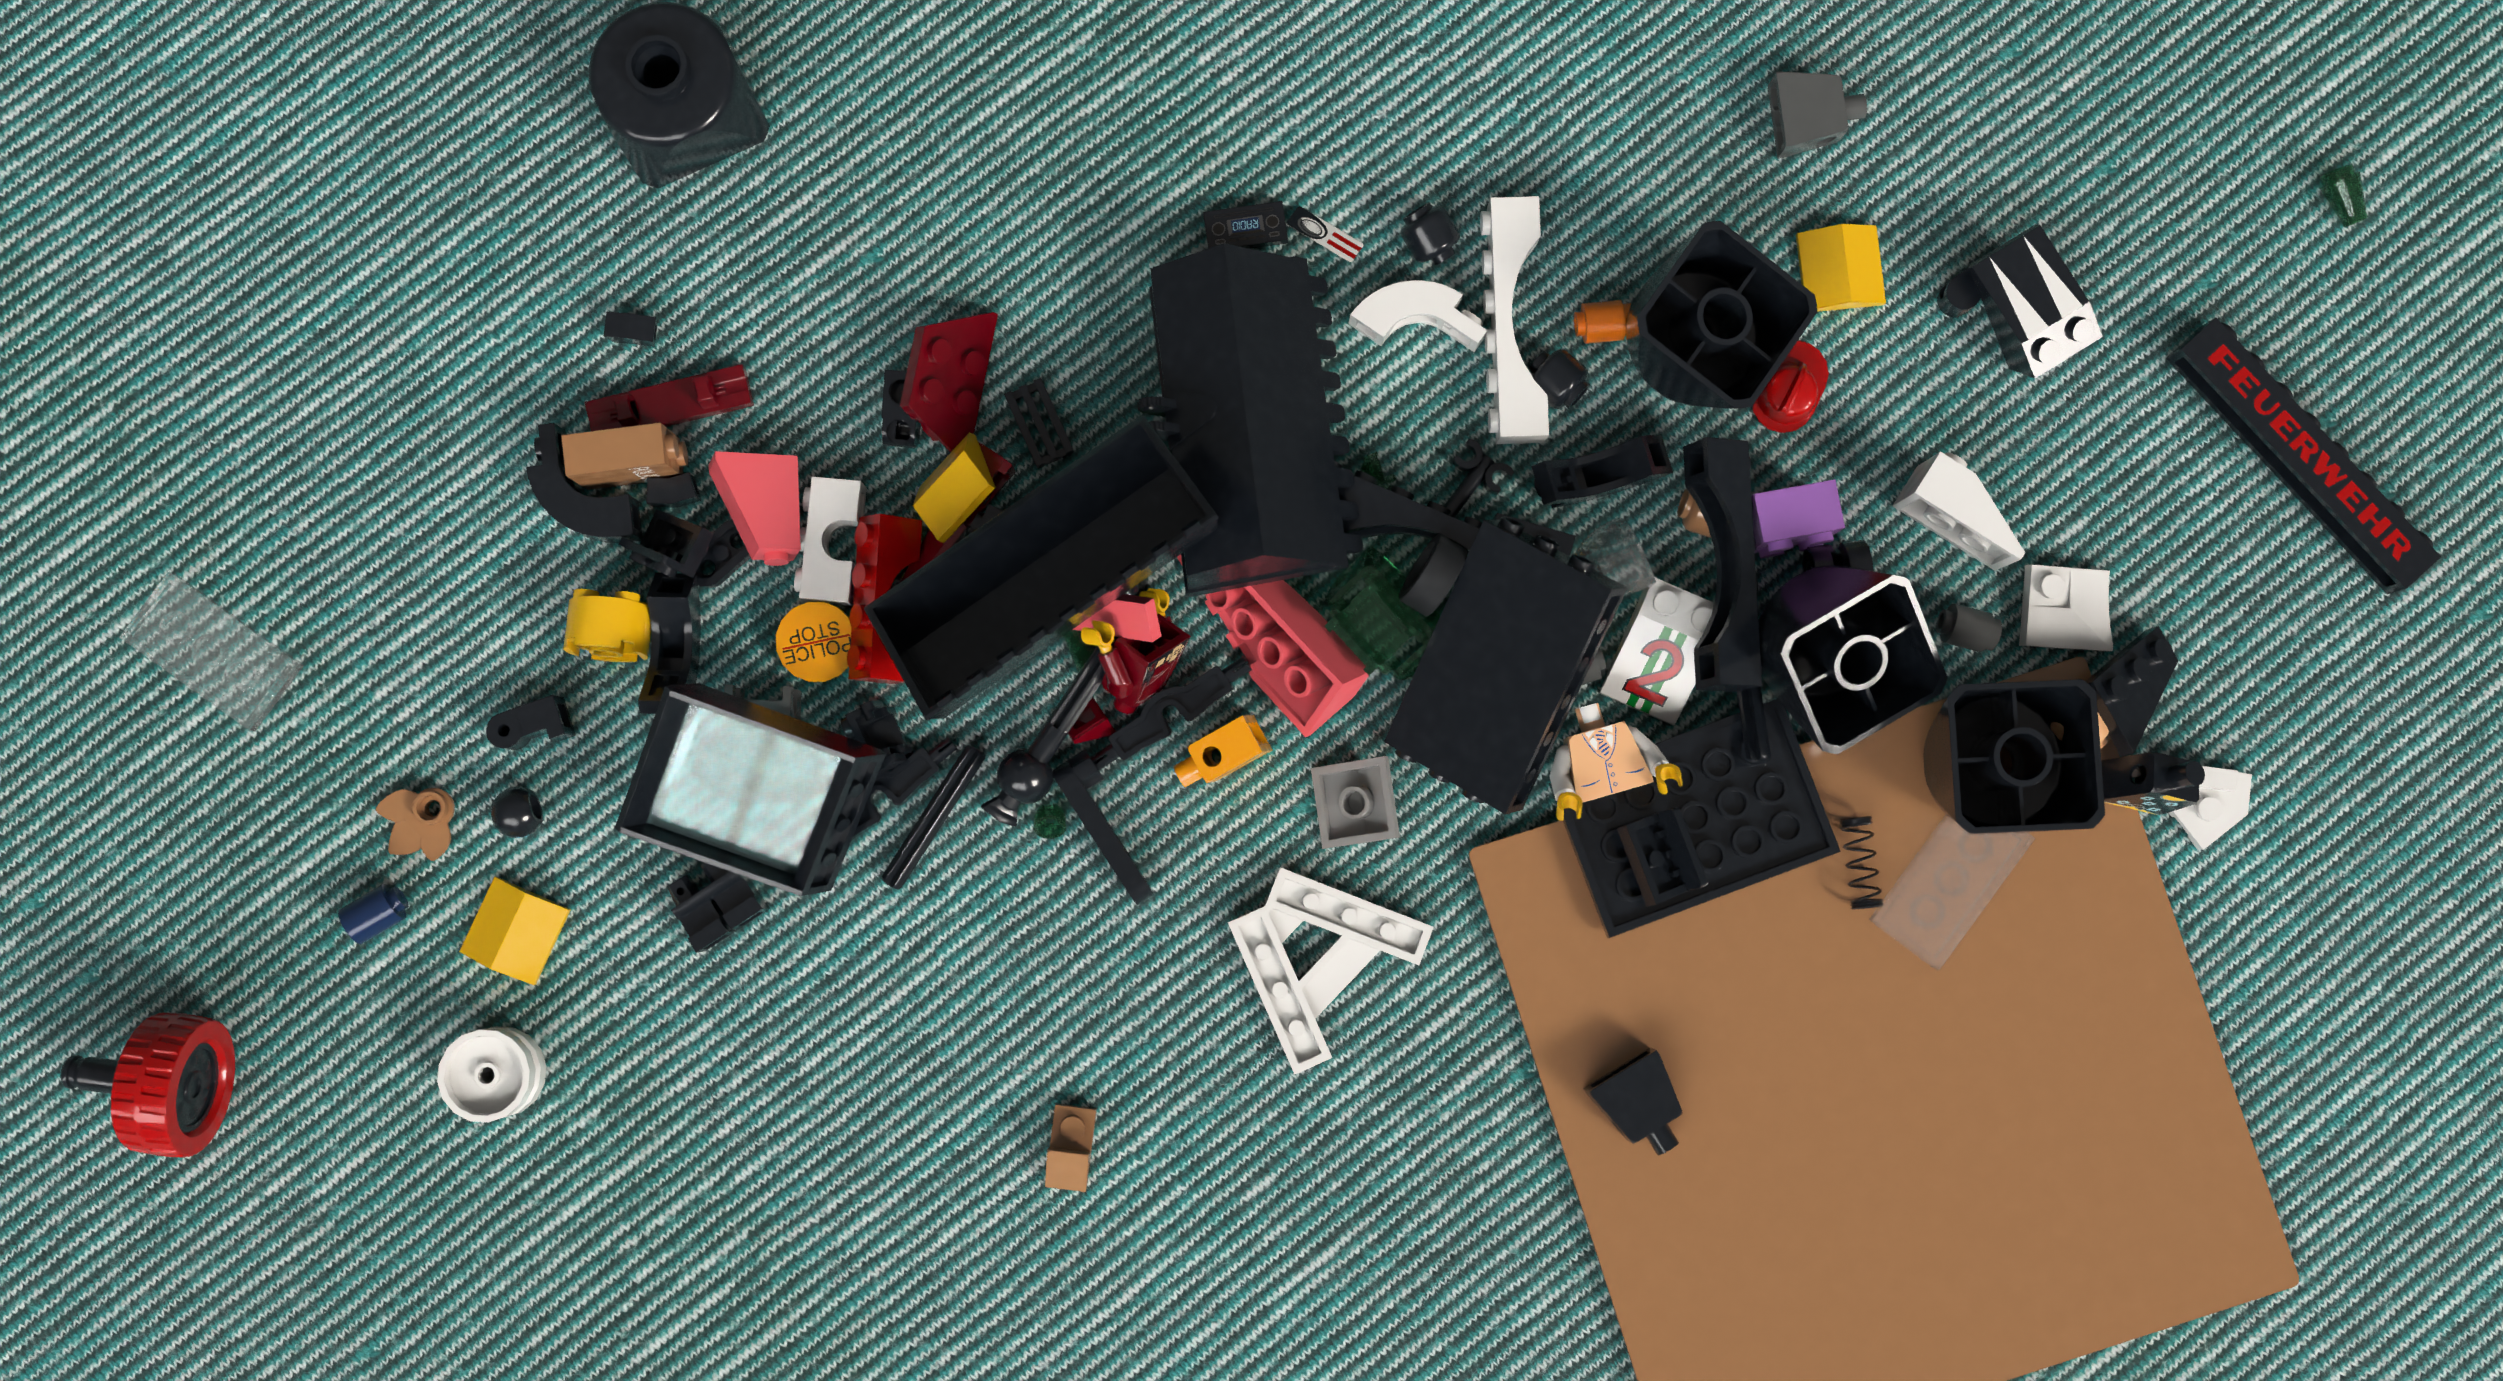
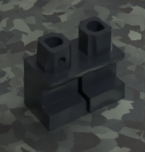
(716, 909)

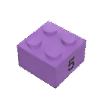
(1796, 516)

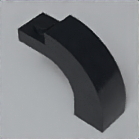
(1603, 472)
(592, 517)
(674, 637)

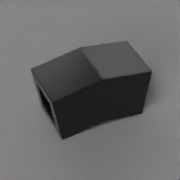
(630, 328)
(672, 491)

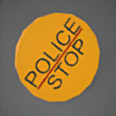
(814, 641)

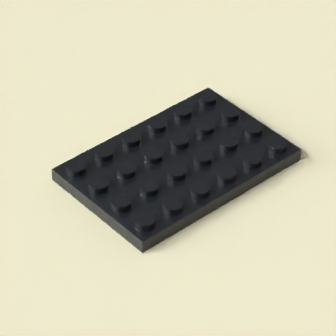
(1739, 815)

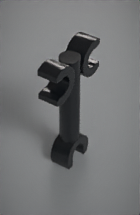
(1480, 469)

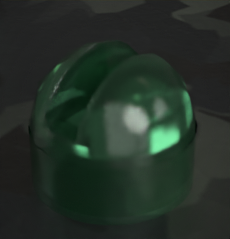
(1049, 830)

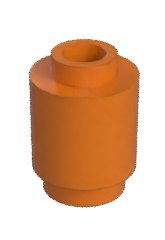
(1601, 321)

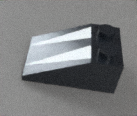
(2034, 303)

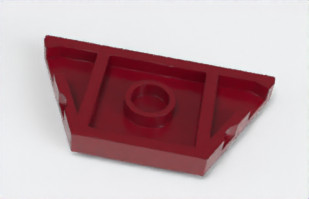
(948, 376)

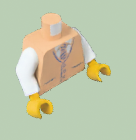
(1605, 762)

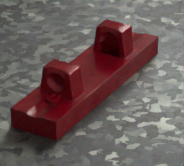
(674, 400)

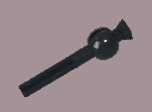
(1026, 773)

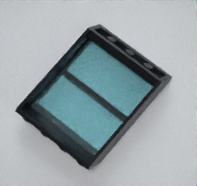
(748, 789)

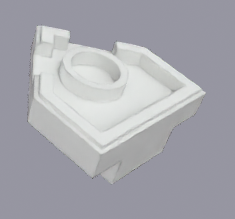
(2220, 806)

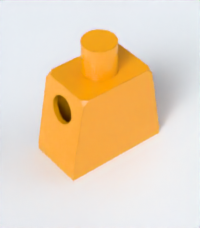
(1239, 744)

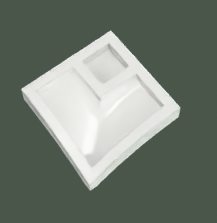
(2066, 608)

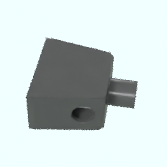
(1810, 111)

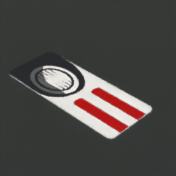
(1324, 234)

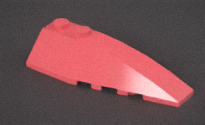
(1290, 651)

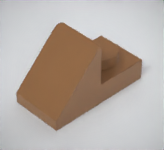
(1070, 1147)

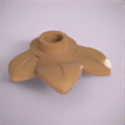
(415, 825)

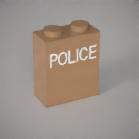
(623, 455)

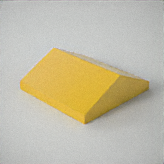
(1842, 266)
(954, 489)
(514, 931)

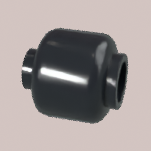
(1430, 234)
(1560, 378)

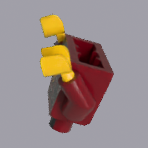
(1136, 667)

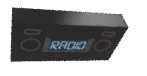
(1247, 226)

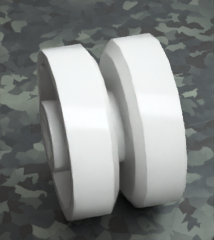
(467, 1070)

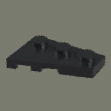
(2132, 687)

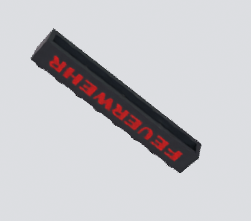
(2304, 456)

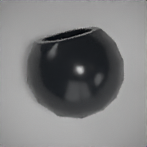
(516, 812)

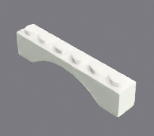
(1518, 400)

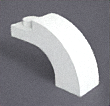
(1416, 303)

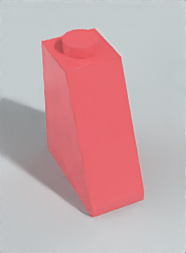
(762, 502)

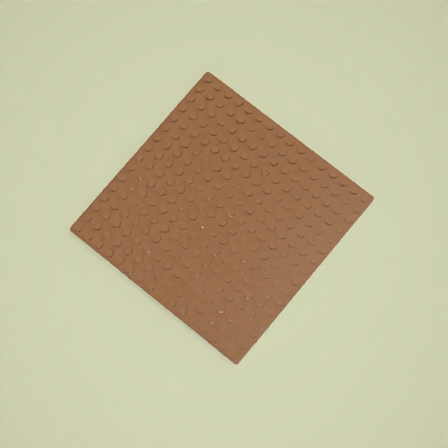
(1884, 1149)

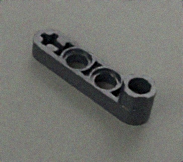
(1075, 779)

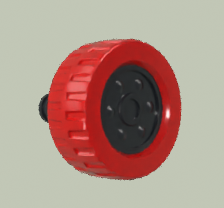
(166, 1085)

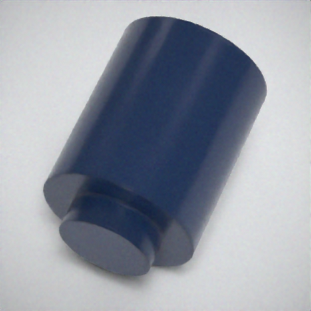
(373, 913)

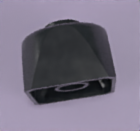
(694, 119)
(1716, 321)
(1848, 653)
(2051, 780)

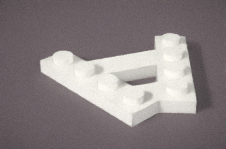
(1363, 932)

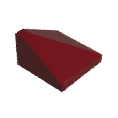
(1091, 724)

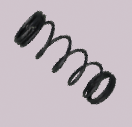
(1862, 902)

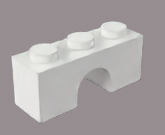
(830, 506)

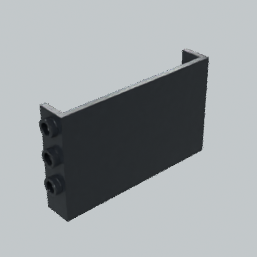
(1504, 664)

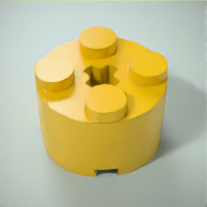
(608, 626)

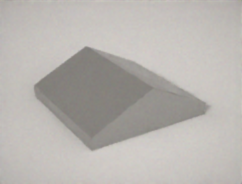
(1355, 802)

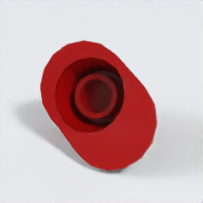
(1793, 390)

